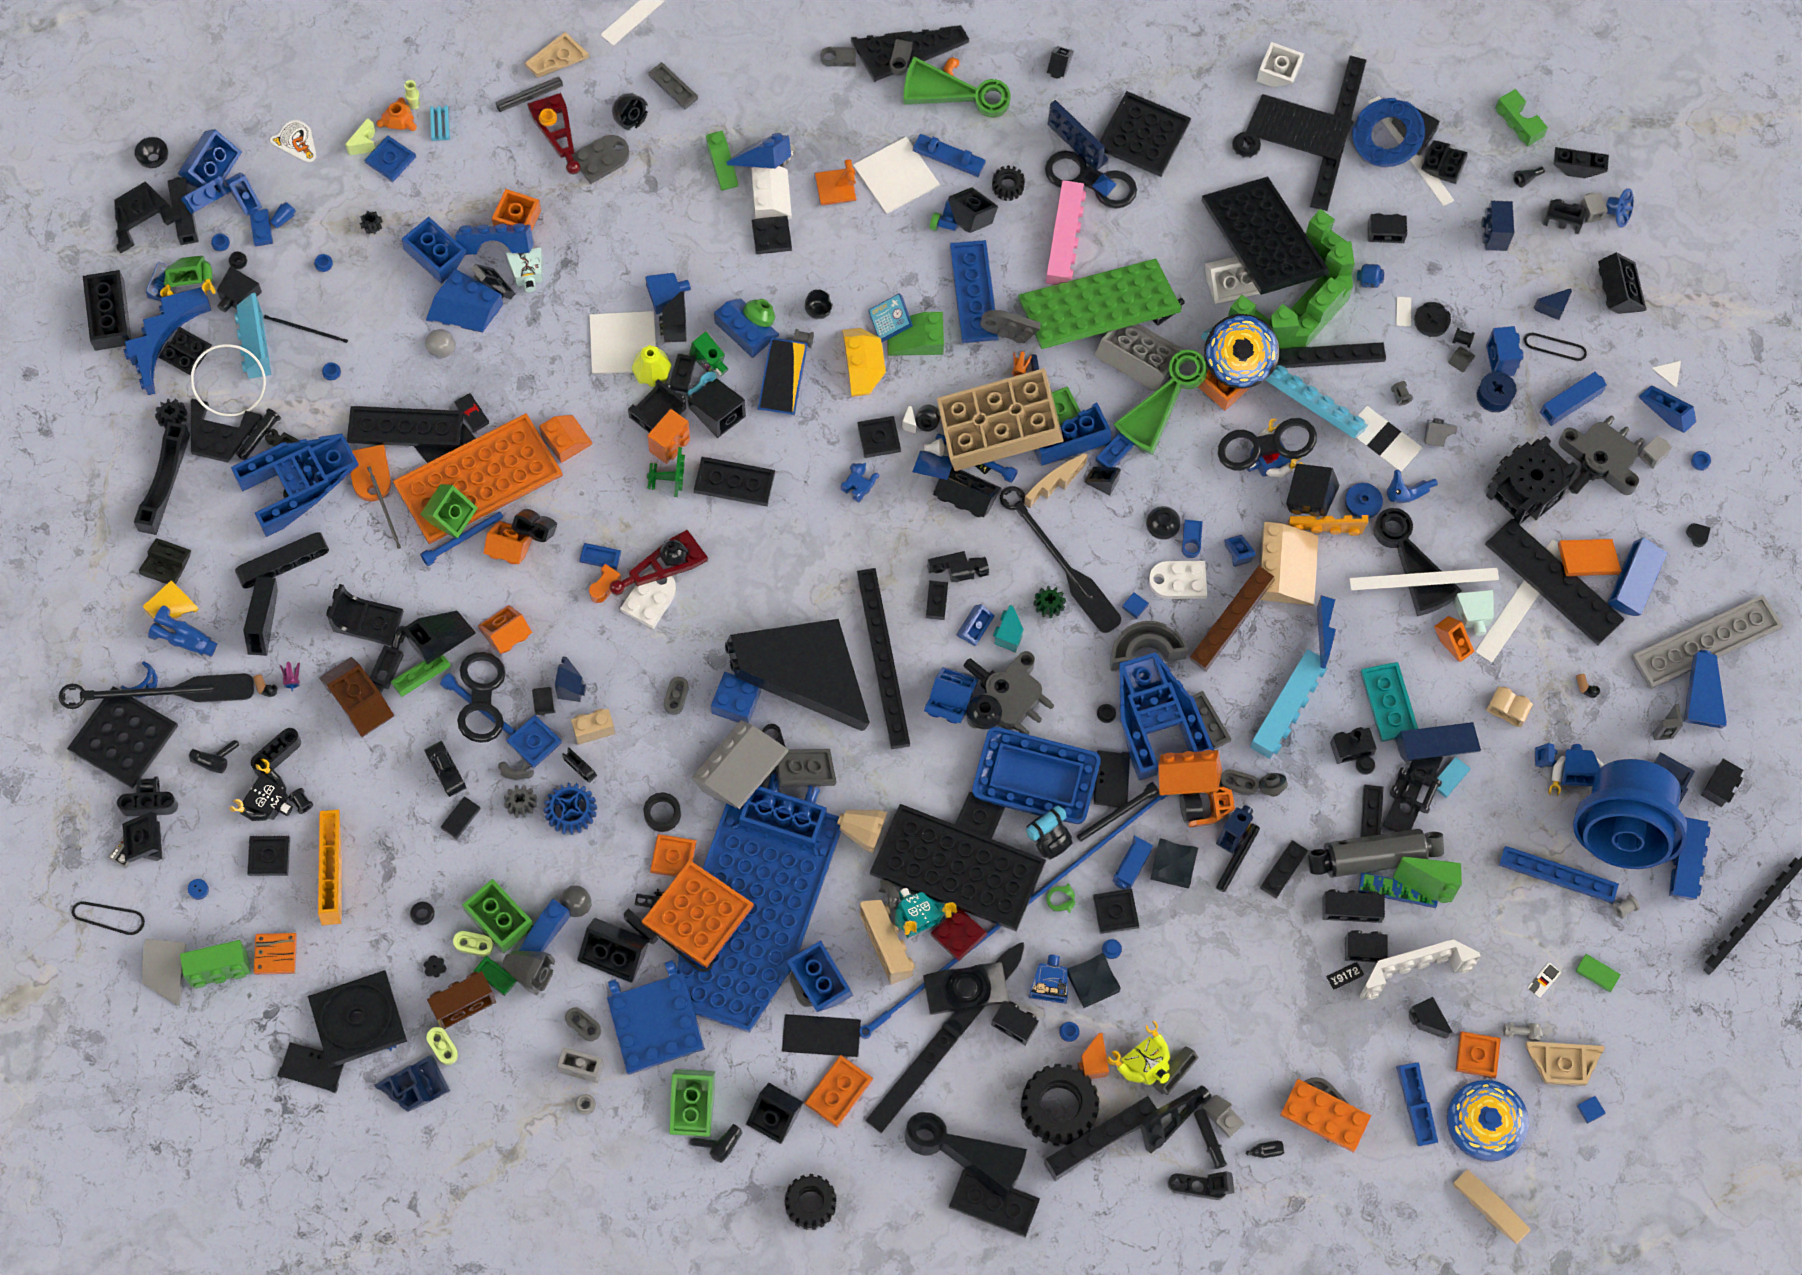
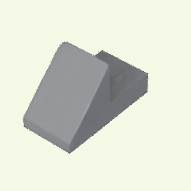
(1223, 1116)

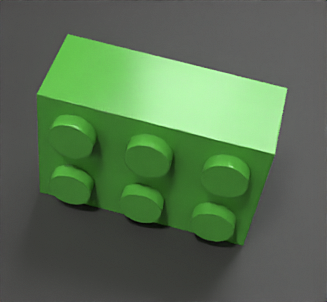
(498, 916)
(215, 964)

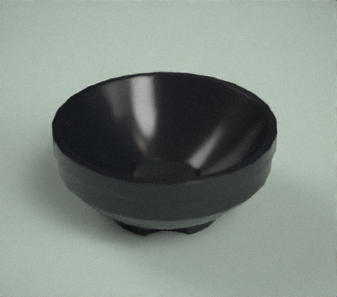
(151, 146)
(1163, 530)
(980, 719)

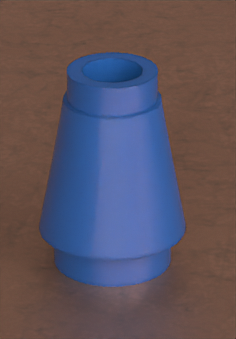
(282, 215)

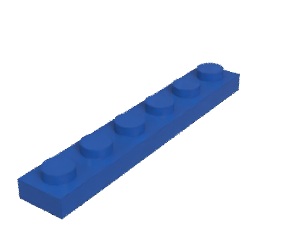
(1558, 874)

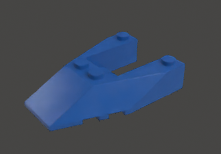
(305, 469)
(1152, 702)

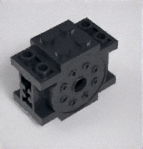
(1532, 468)

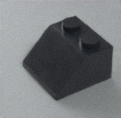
(972, 209)
(673, 320)
(774, 1113)

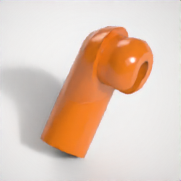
(950, 65)

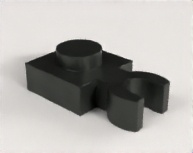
(277, 439)

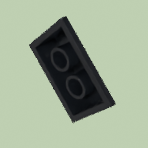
(1621, 284)
(967, 492)
(613, 950)

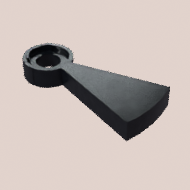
(1425, 597)
(989, 1161)

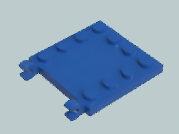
(655, 1021)

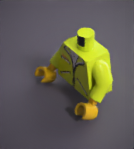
(1146, 1061)

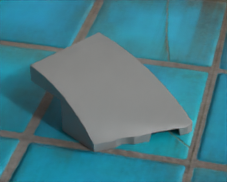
(163, 968)

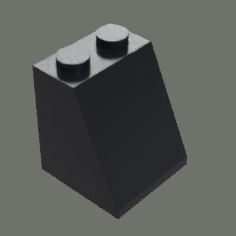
(717, 407)
(1312, 490)

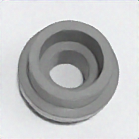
(585, 1098)

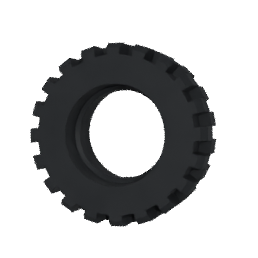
(1059, 1078)

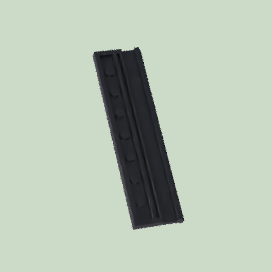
(1549, 579)

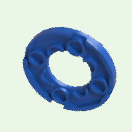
(1380, 110)

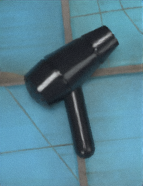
(213, 762)
(720, 1148)

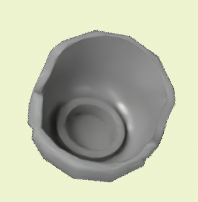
(440, 343)

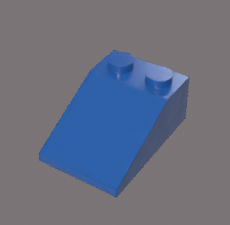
(764, 154)

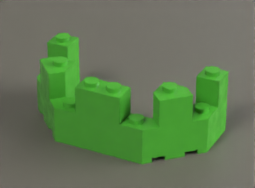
(1322, 300)

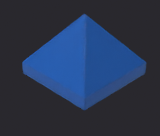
(1104, 185)

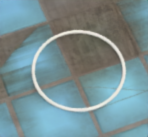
(234, 346)

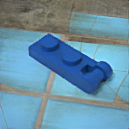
(205, 195)

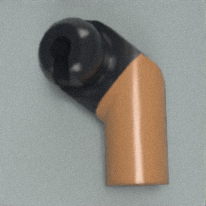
(1585, 688)
(264, 689)

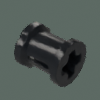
(1463, 337)
(300, 800)

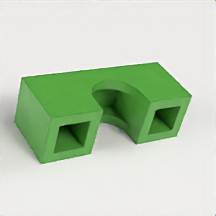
(1528, 129)

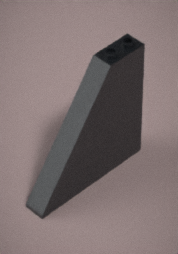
(804, 666)

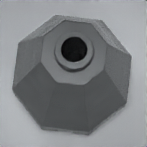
(530, 969)

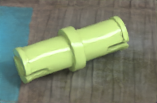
(412, 94)

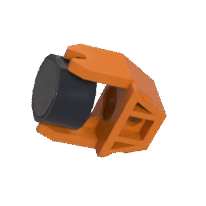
(1192, 807)

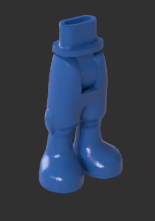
(184, 635)

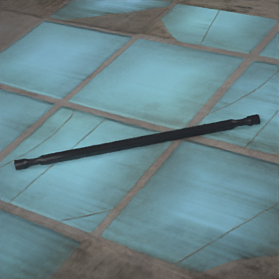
(305, 328)

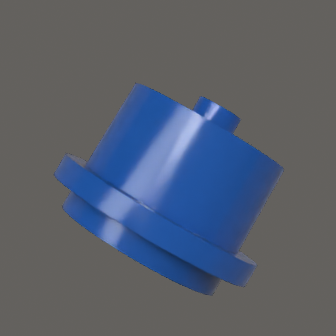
(1632, 815)

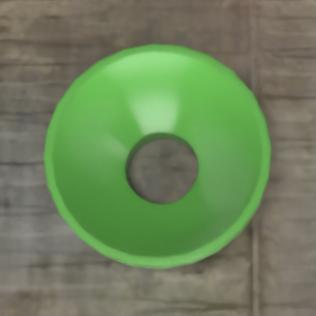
(759, 312)

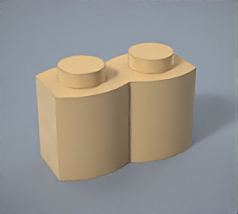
(1509, 706)

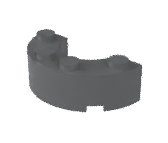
(1150, 635)

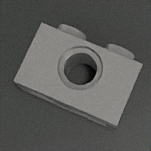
(580, 1065)

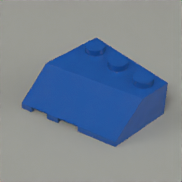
(465, 303)

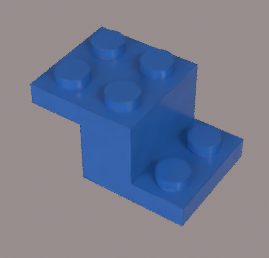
(951, 695)

